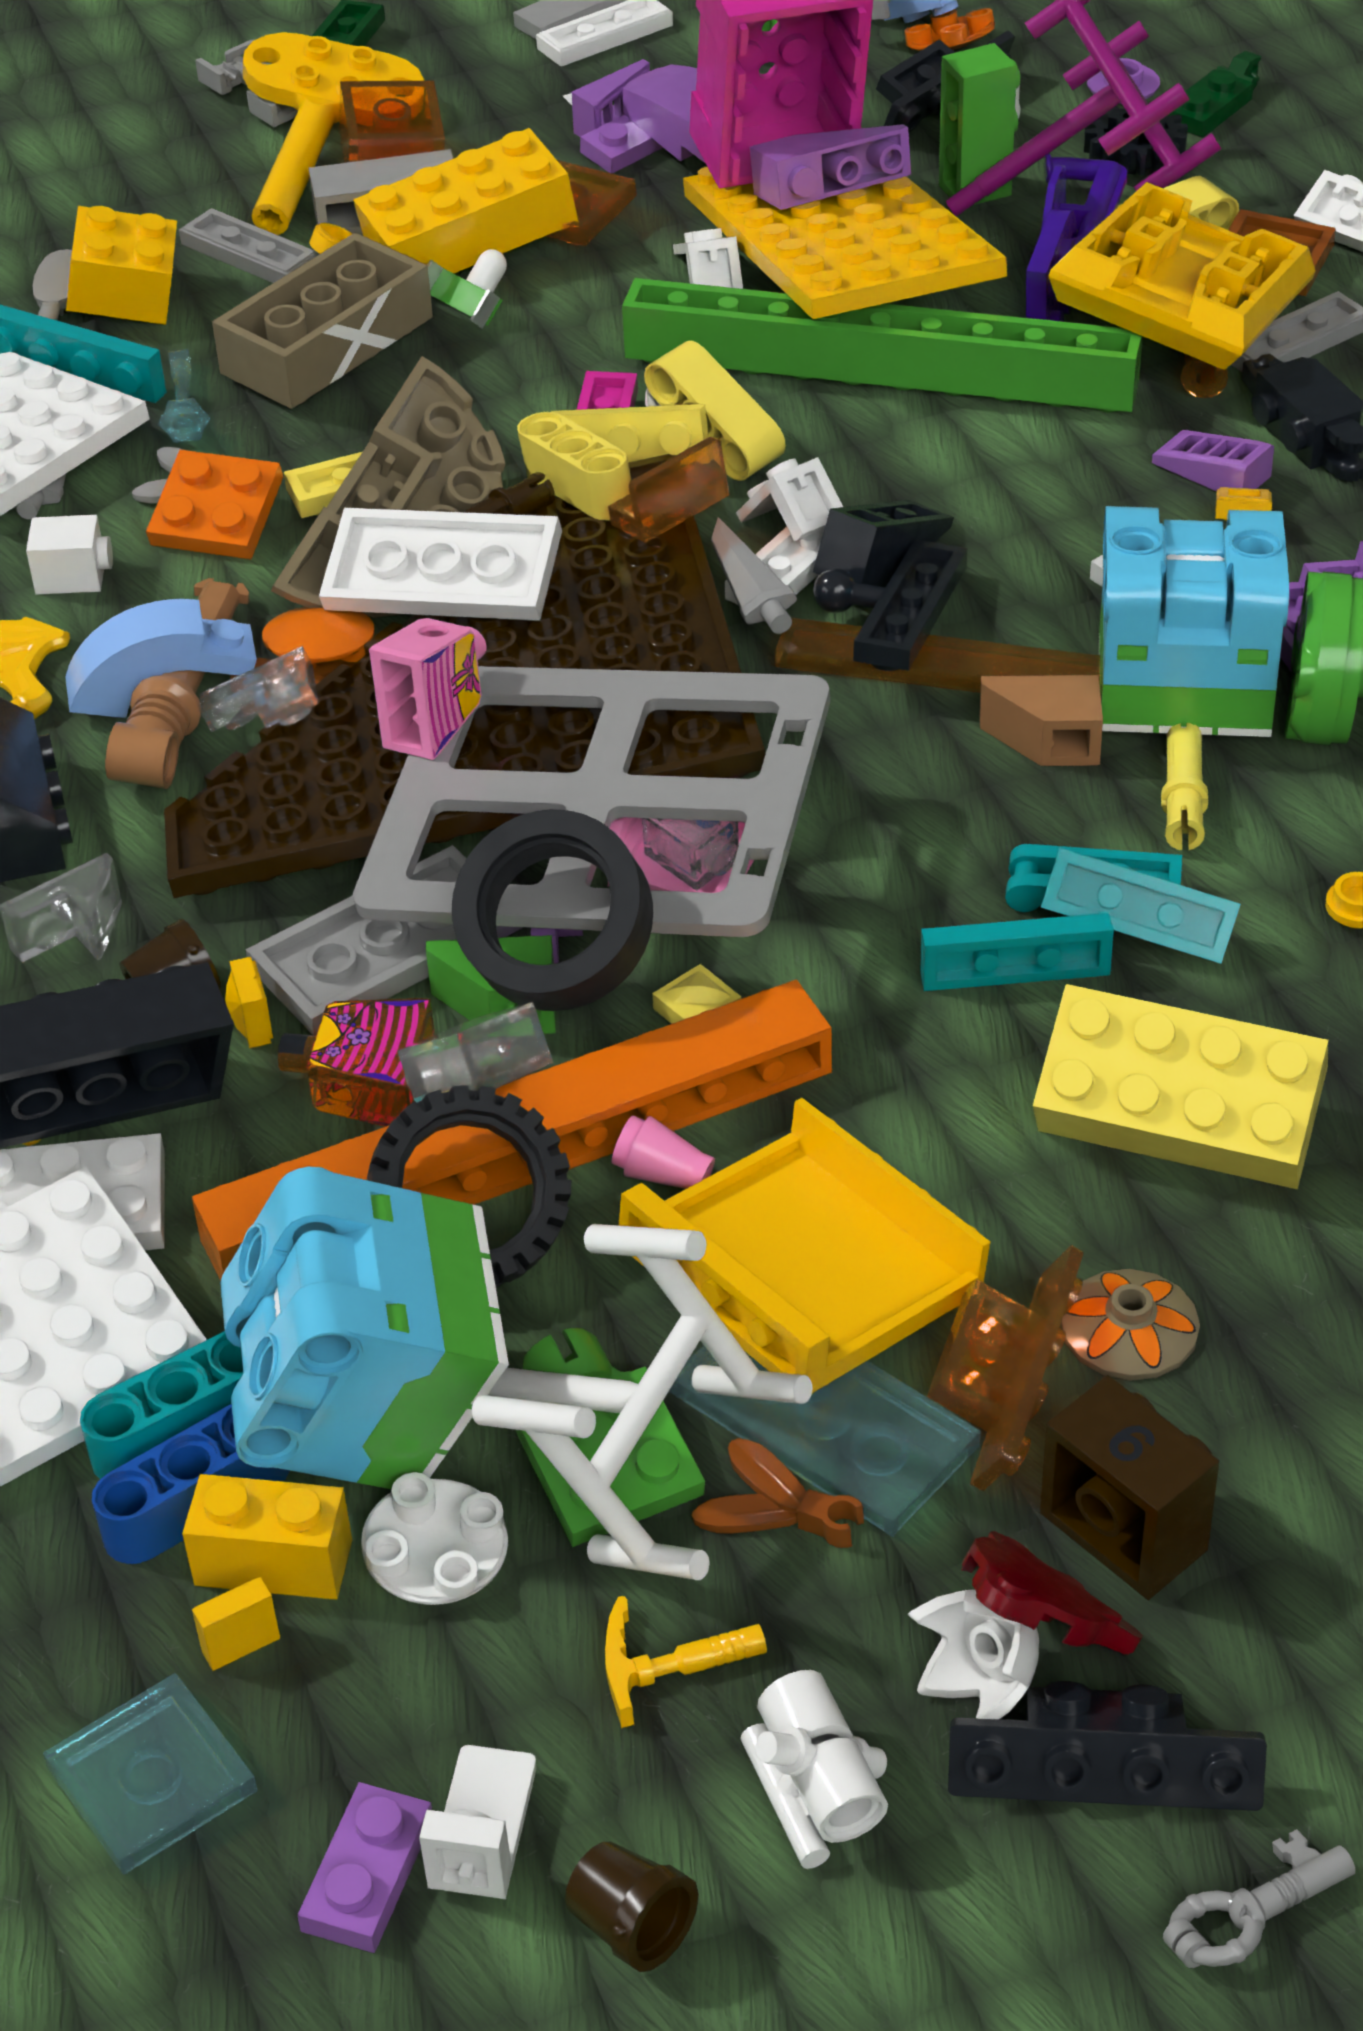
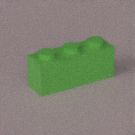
(976, 116)

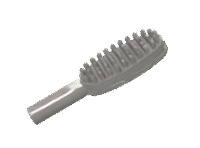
(51, 284)

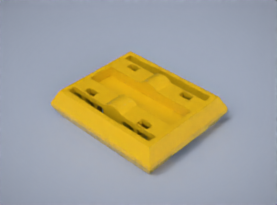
(1182, 277)

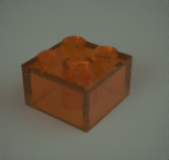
(389, 119)

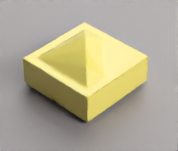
(692, 994)

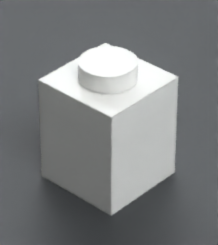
(68, 554)

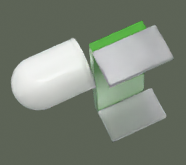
(475, 293)

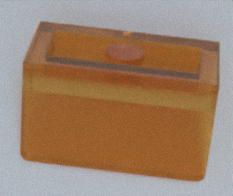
(672, 492)

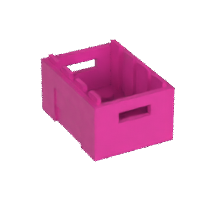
(811, 88)

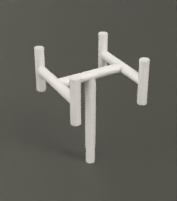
(563, 1404)

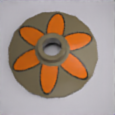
(1131, 1325)

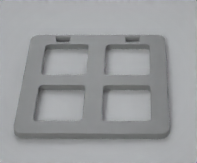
(607, 792)

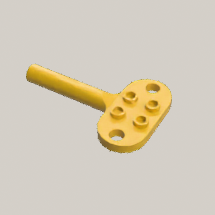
(308, 78)

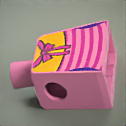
(426, 684)

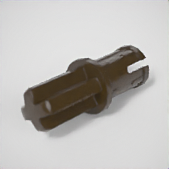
(518, 499)

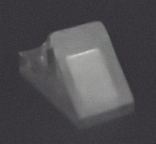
(71, 905)

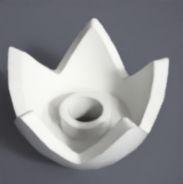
(977, 1653)

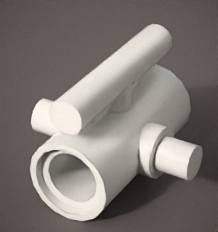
(814, 1766)

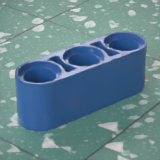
(148, 1498)

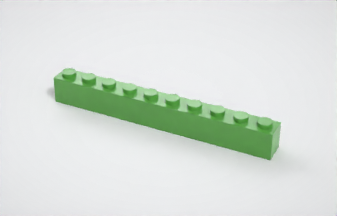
(889, 345)

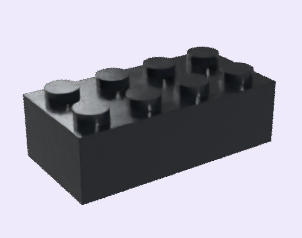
(111, 1052)

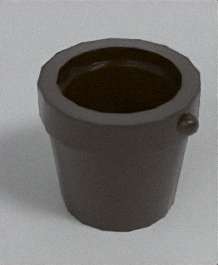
(173, 947)
(632, 1904)

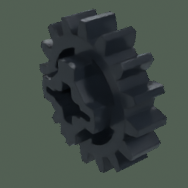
(1138, 153)

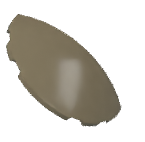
(420, 458)

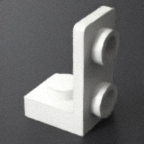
(711, 258)
(798, 492)
(479, 1832)

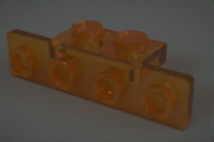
(998, 1362)

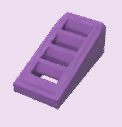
(598, 95)
(1217, 460)

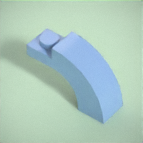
(151, 642)

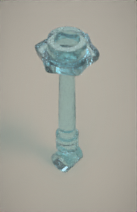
(182, 417)

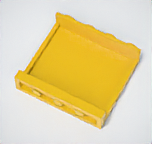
(818, 1249)

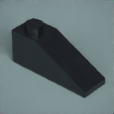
(875, 538)

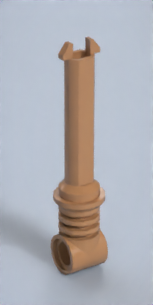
(166, 707)

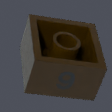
(1128, 1486)

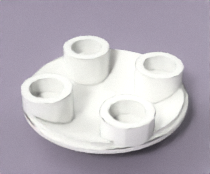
(434, 1540)

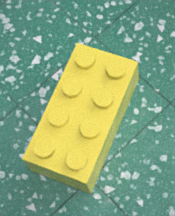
(1181, 1085)

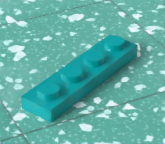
(84, 353)

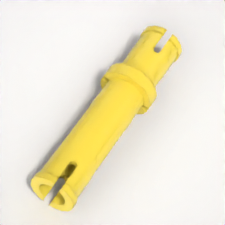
(1184, 794)

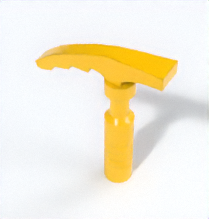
(687, 1658)

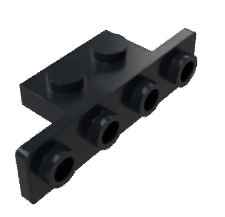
(916, 83)
(1106, 1751)

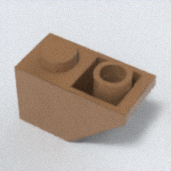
(1045, 717)

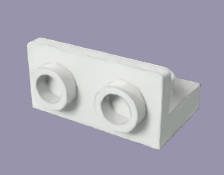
(1338, 204)

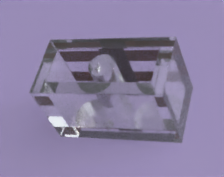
(478, 1053)

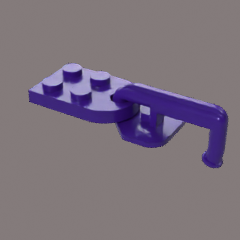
(1062, 221)

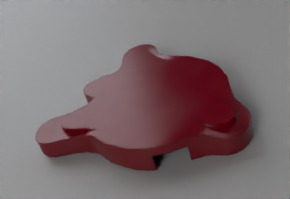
(1030, 1591)

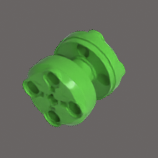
(1326, 660)

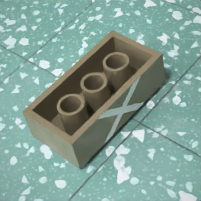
(322, 320)

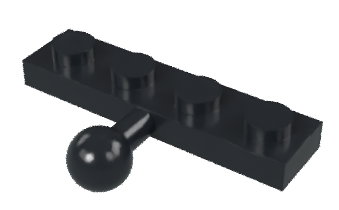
(901, 610)

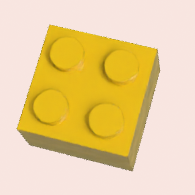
(121, 264)

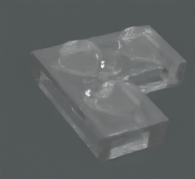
(276, 690)

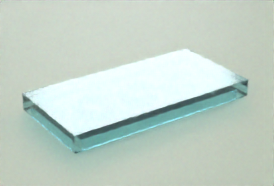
(851, 1438)

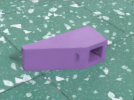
(828, 163)

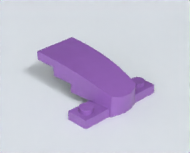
(652, 119)

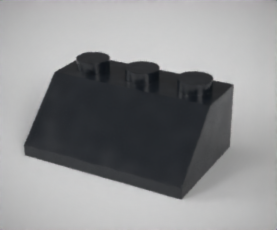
(28, 823)

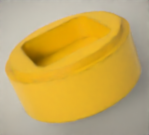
(326, 236)

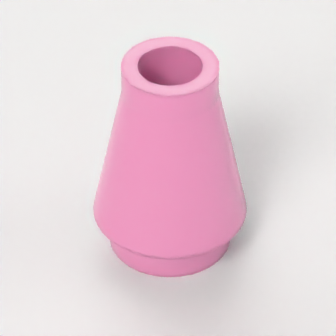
(659, 1155)

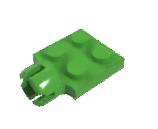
(657, 1471)

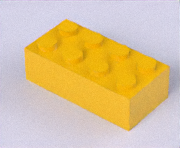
(472, 203)

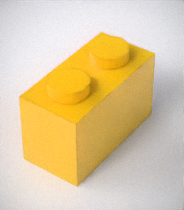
(269, 1530)

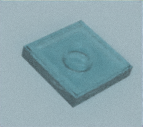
(150, 1773)

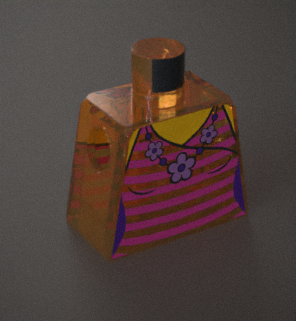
(356, 1059)

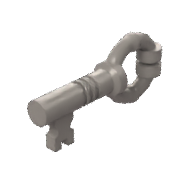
(1250, 1909)

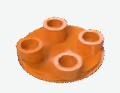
(951, 29)
(321, 632)

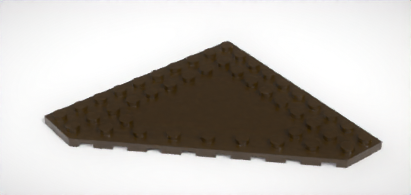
(324, 783)

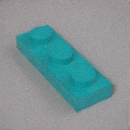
(1142, 905)
(1016, 951)

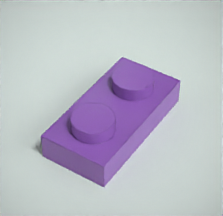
(364, 1868)

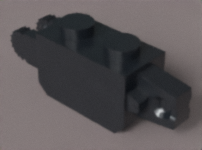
(1308, 412)

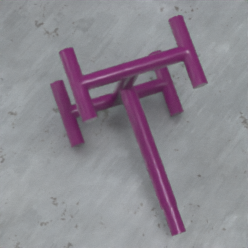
(1143, 116)

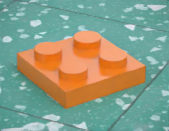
(215, 504)

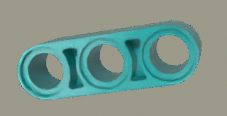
(159, 1403)

